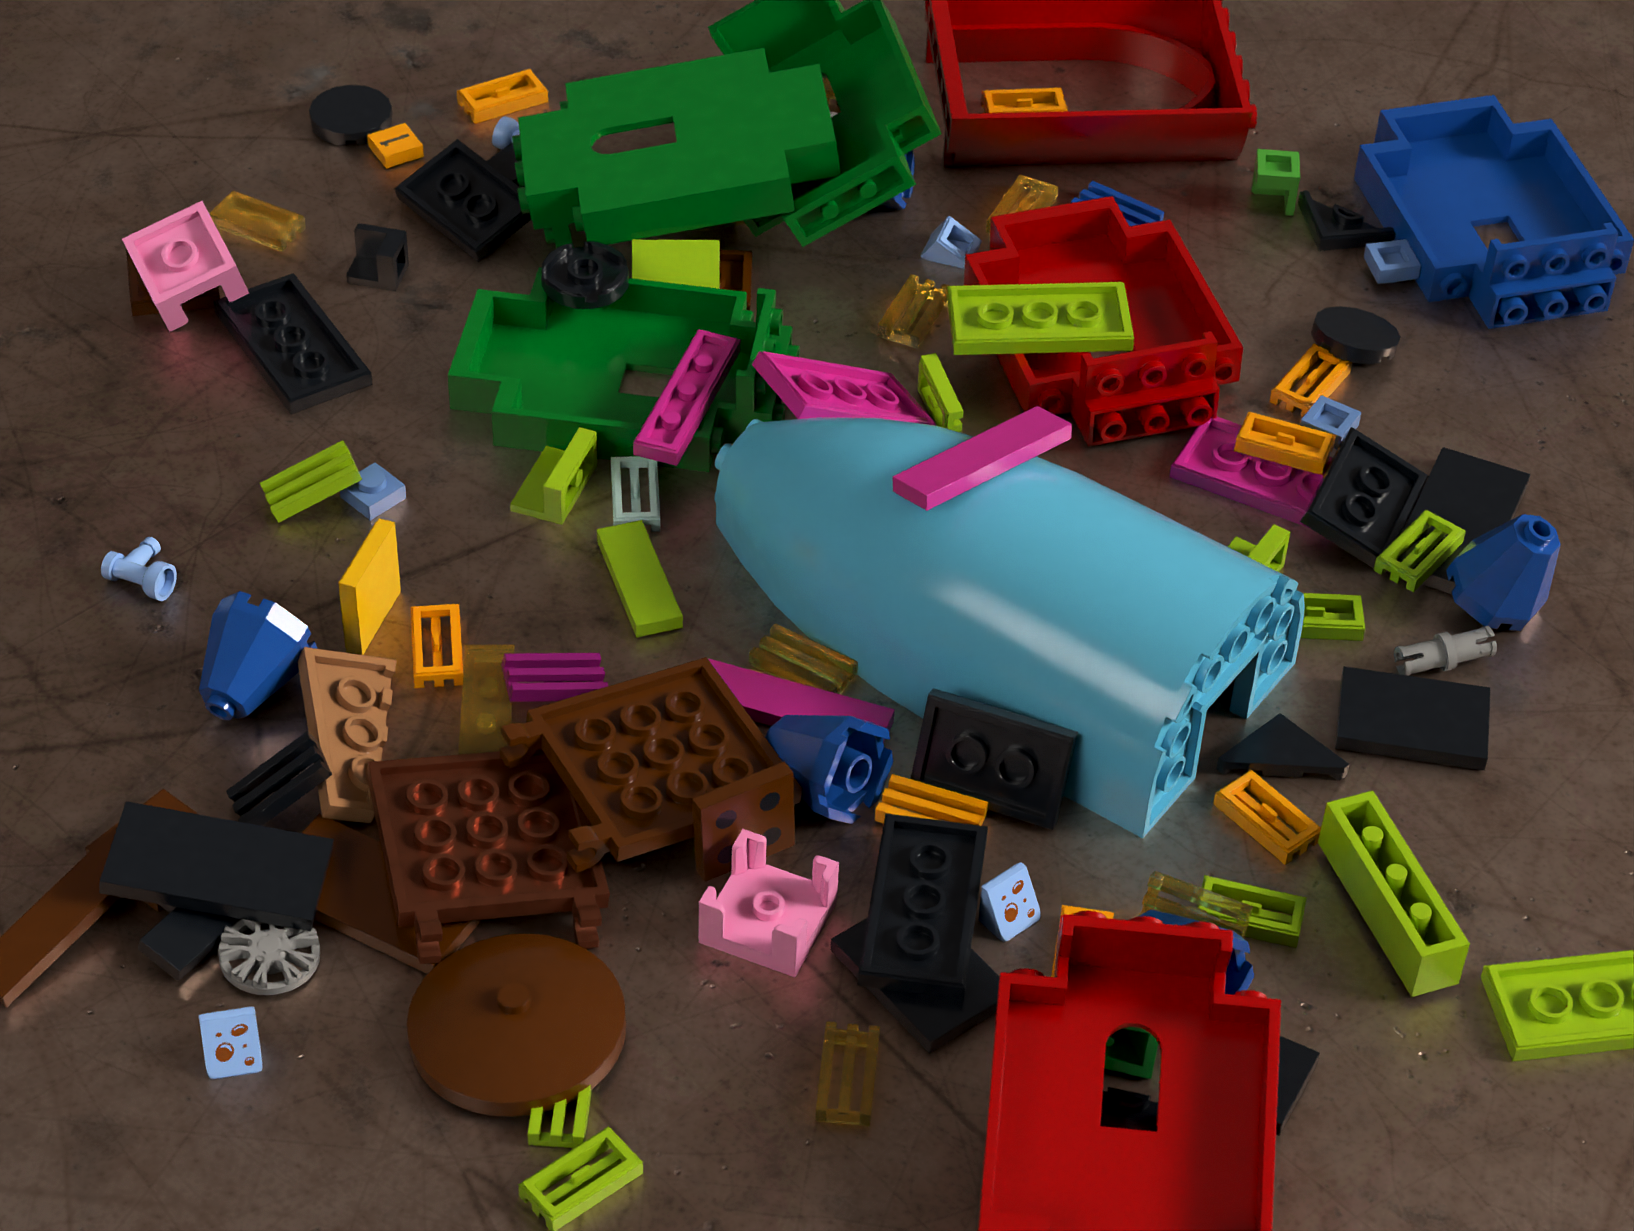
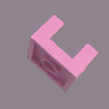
(183, 260)
(766, 910)

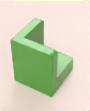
(1277, 174)

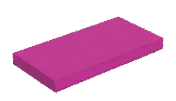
(837, 390)
(1214, 466)

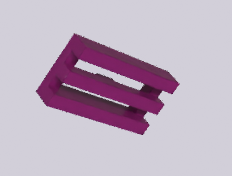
(551, 672)

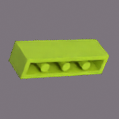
(1393, 893)

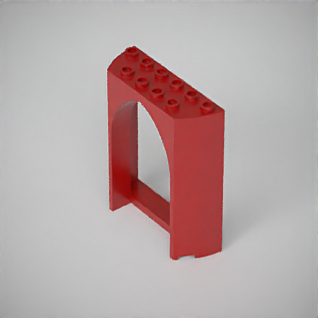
(1170, 37)

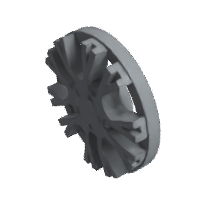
(268, 953)

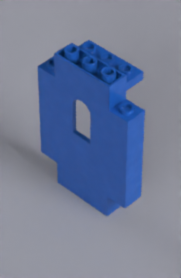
(1469, 166)

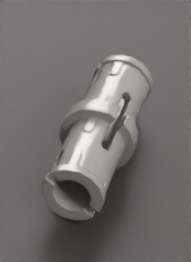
(1445, 651)

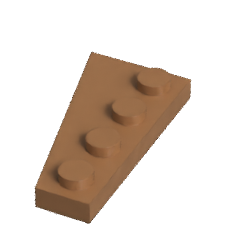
(347, 714)

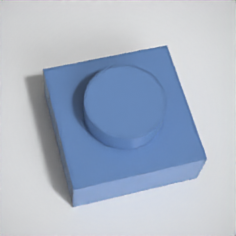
(1392, 261)
(1331, 417)
(375, 492)

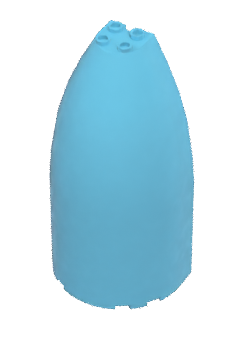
(1011, 596)

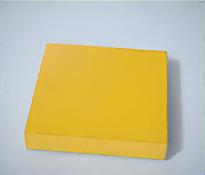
(369, 587)

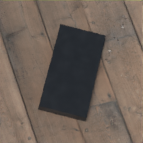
(293, 344)
(1469, 495)
(217, 866)
(923, 907)

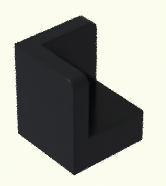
(379, 257)

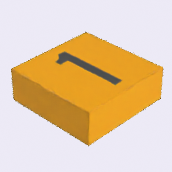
(395, 145)

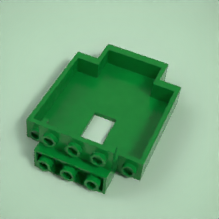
(874, 87)
(734, 158)
(563, 367)

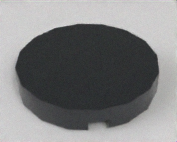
(350, 114)
(585, 275)
(1355, 335)

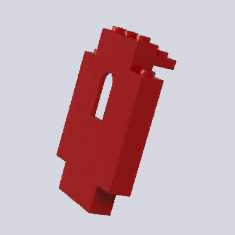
(1177, 325)
(1217, 1092)

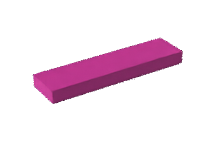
(687, 397)
(981, 458)
(770, 698)

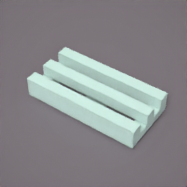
(634, 463)

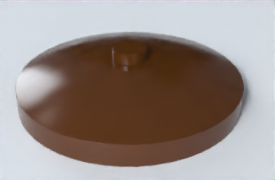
(516, 1024)

